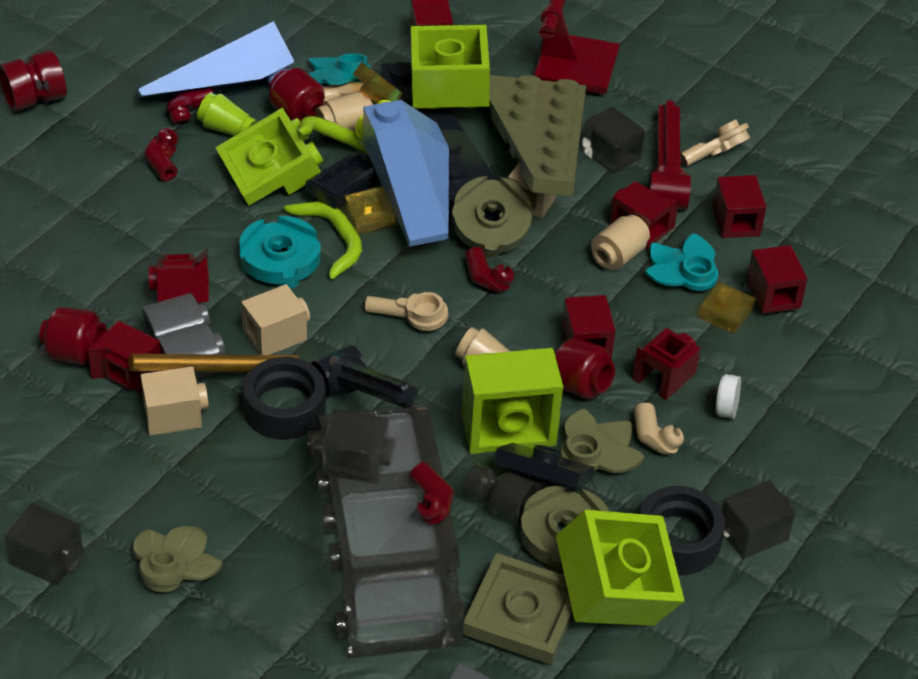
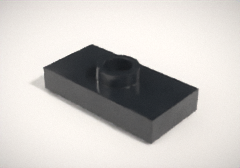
(345, 177)
(544, 463)

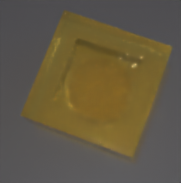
(375, 85)
(370, 210)
(726, 307)

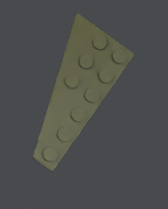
(542, 127)

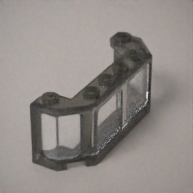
(391, 563)

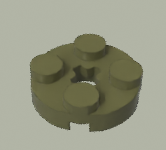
(488, 235)
(541, 517)

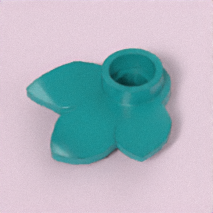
(337, 69)
(689, 266)

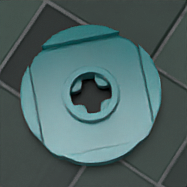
(285, 267)

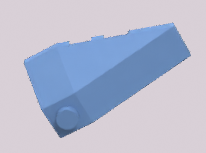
(411, 166)

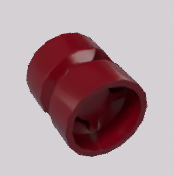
(34, 80)

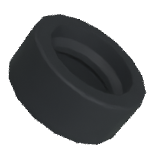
(281, 373)
(697, 507)

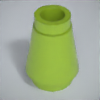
(223, 115)

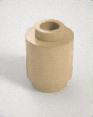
(343, 110)
(620, 242)

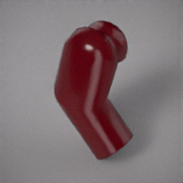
(494, 279)

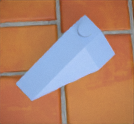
(239, 62)

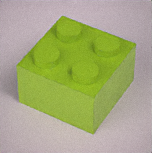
(450, 66)
(511, 399)
(619, 568)

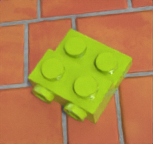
(270, 157)

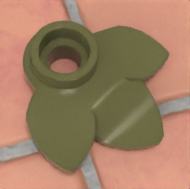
(600, 444)
(174, 557)

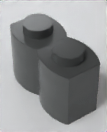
(182, 328)

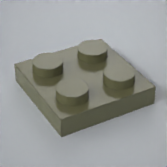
(520, 609)

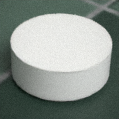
(728, 396)

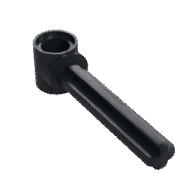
(347, 372)

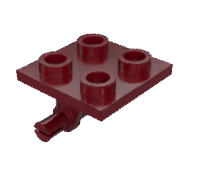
(571, 56)

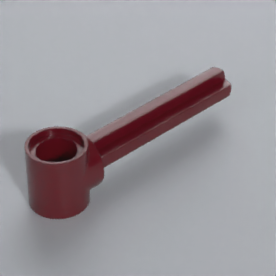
(669, 178)

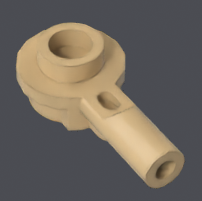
(729, 136)
(423, 310)

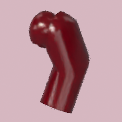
(186, 101)
(160, 152)
(437, 494)

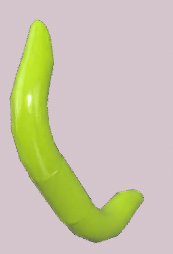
(332, 131)
(342, 226)

